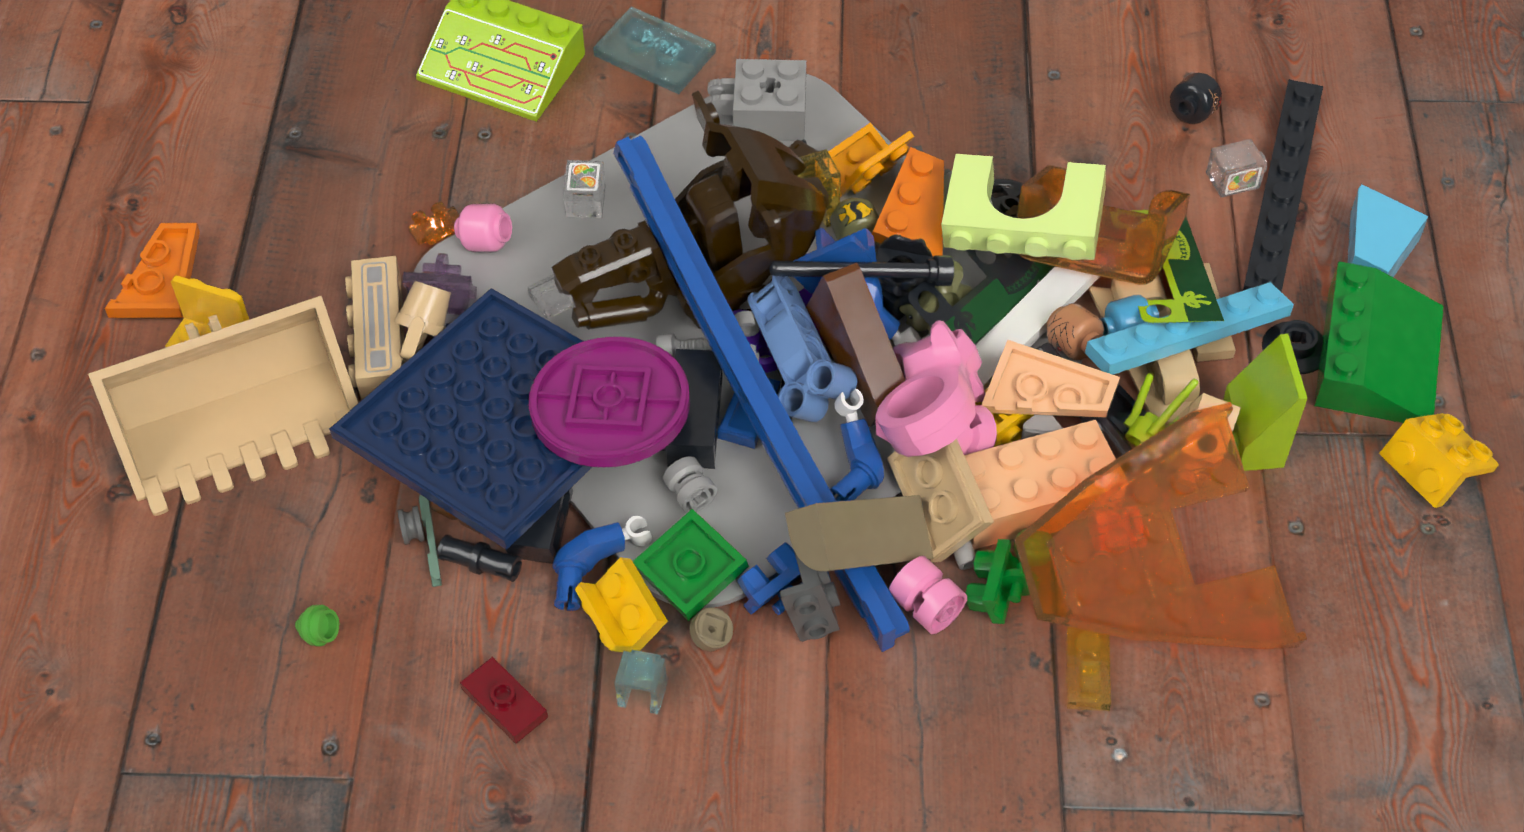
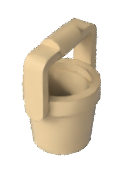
(423, 314)

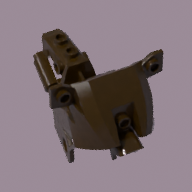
(783, 212)

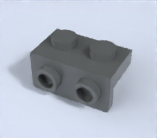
(812, 604)

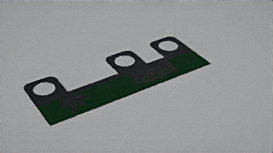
(992, 299)

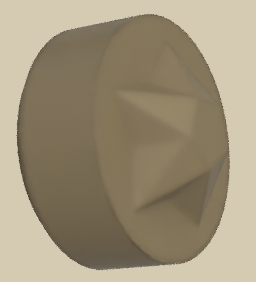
(711, 629)

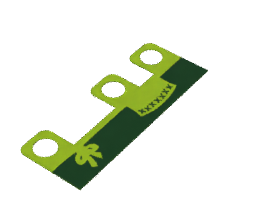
(1188, 282)

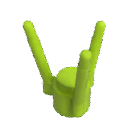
(1146, 426)

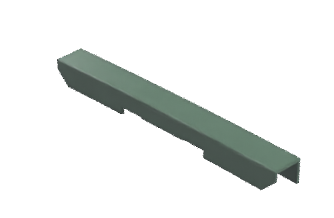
(432, 556)

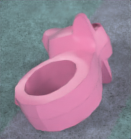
(937, 394)

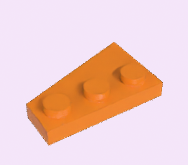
(915, 202)
(149, 288)

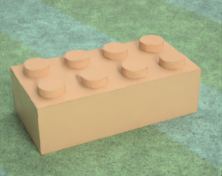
(1033, 474)

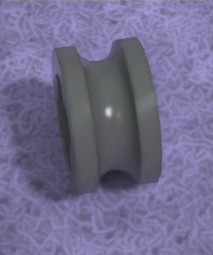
(411, 525)

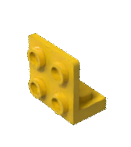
(201, 301)

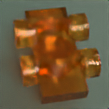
(435, 227)

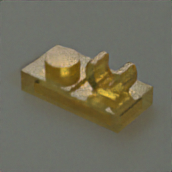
(1088, 670)

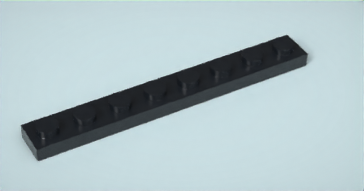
(1283, 186)

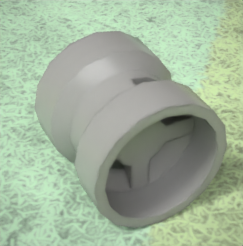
(687, 480)

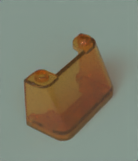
(1129, 242)

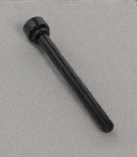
(936, 270)

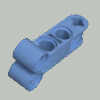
(798, 352)

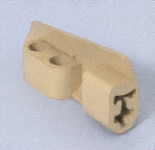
(1169, 373)

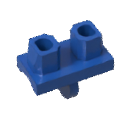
(760, 589)

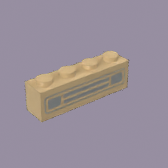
(376, 336)

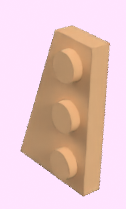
(1047, 385)

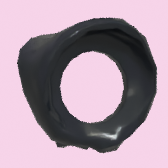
(900, 246)

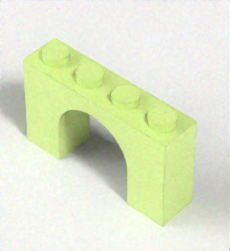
(1064, 231)

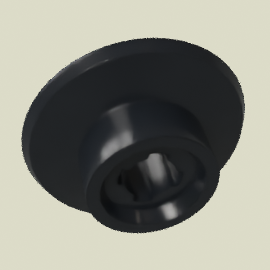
(1308, 351)

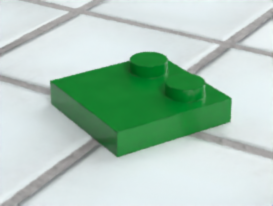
(690, 564)

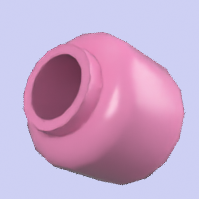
(483, 227)

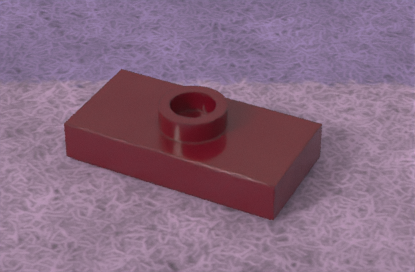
(504, 700)

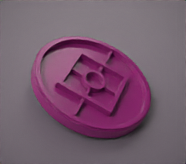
(609, 401)

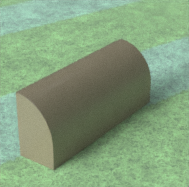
(859, 533)

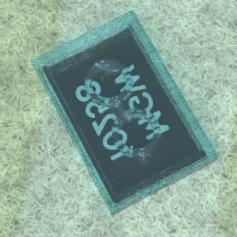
(654, 50)

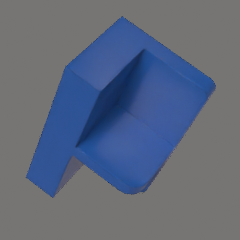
(852, 248)

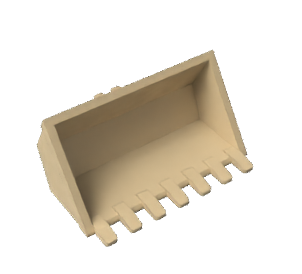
(226, 401)

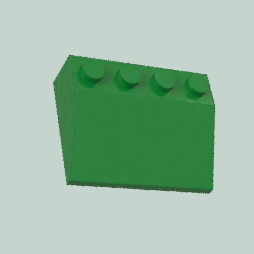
(1378, 347)

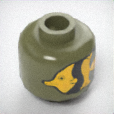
(852, 216)

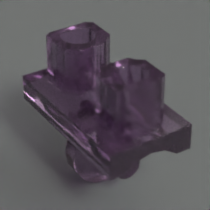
(445, 277)

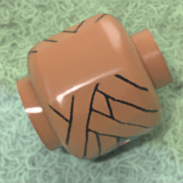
(1071, 329)

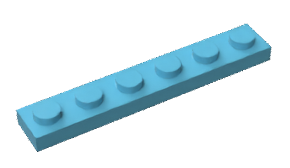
(1159, 340)

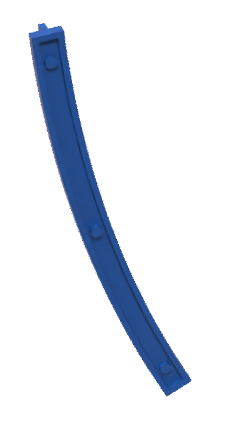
(746, 374)

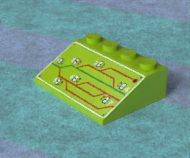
(502, 54)

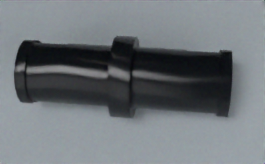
(479, 558)

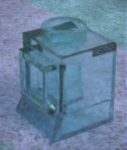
(641, 672)

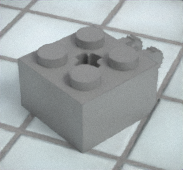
(764, 97)

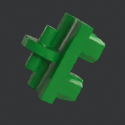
(1004, 582)

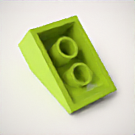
(1270, 405)

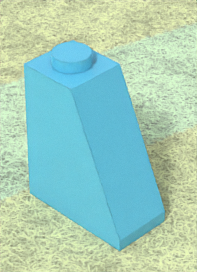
(1382, 231)

